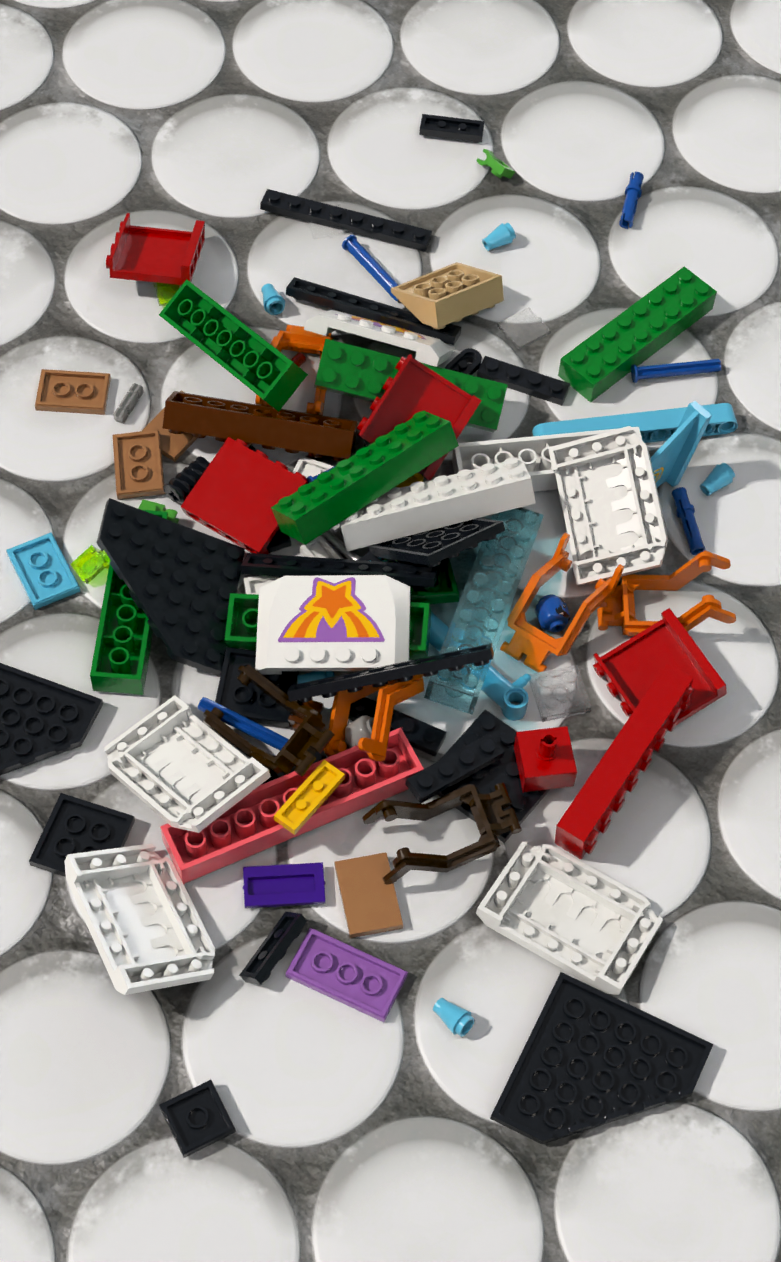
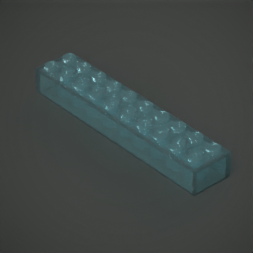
(485, 606)

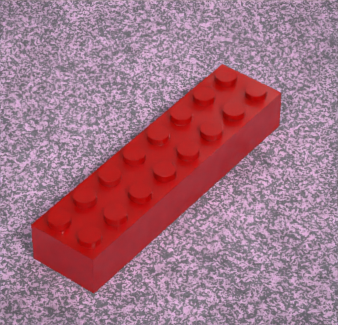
(623, 761)

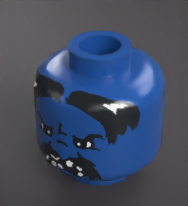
(552, 613)

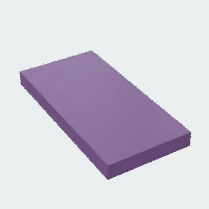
(346, 974)

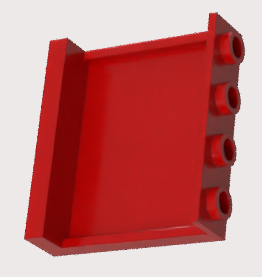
(155, 253)
(417, 390)
(238, 495)
(639, 660)

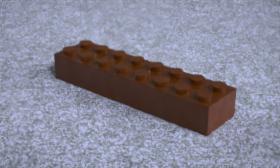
(260, 425)

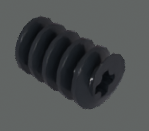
(184, 482)

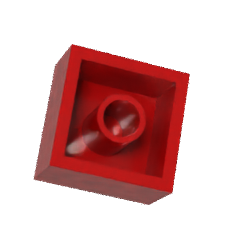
(545, 759)

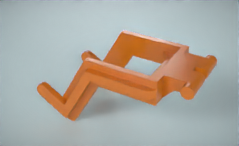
(300, 340)
(620, 606)
(535, 642)
(388, 697)

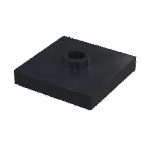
(197, 1118)

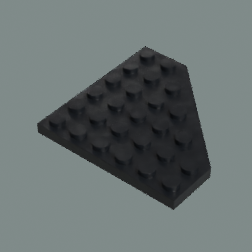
(176, 579)
(40, 718)
(595, 1064)

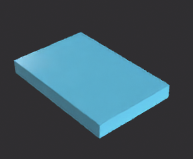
(43, 571)

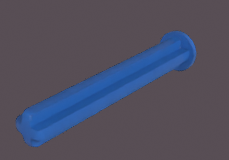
(370, 264)
(674, 369)
(245, 724)

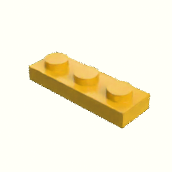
(309, 797)

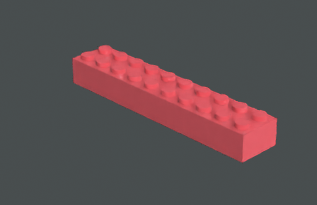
(251, 824)

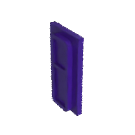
(284, 885)

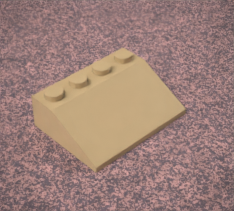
(450, 294)

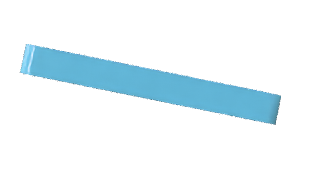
(653, 425)

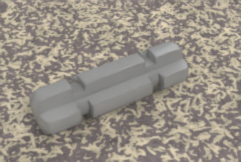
(128, 403)

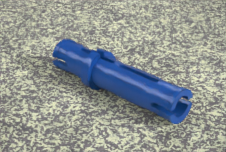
(633, 193)
(685, 512)

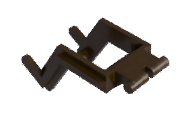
(300, 747)
(488, 815)

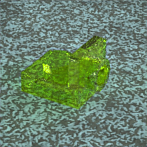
(165, 292)
(90, 563)

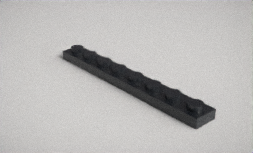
(346, 220)
(368, 309)
(285, 565)
(381, 675)

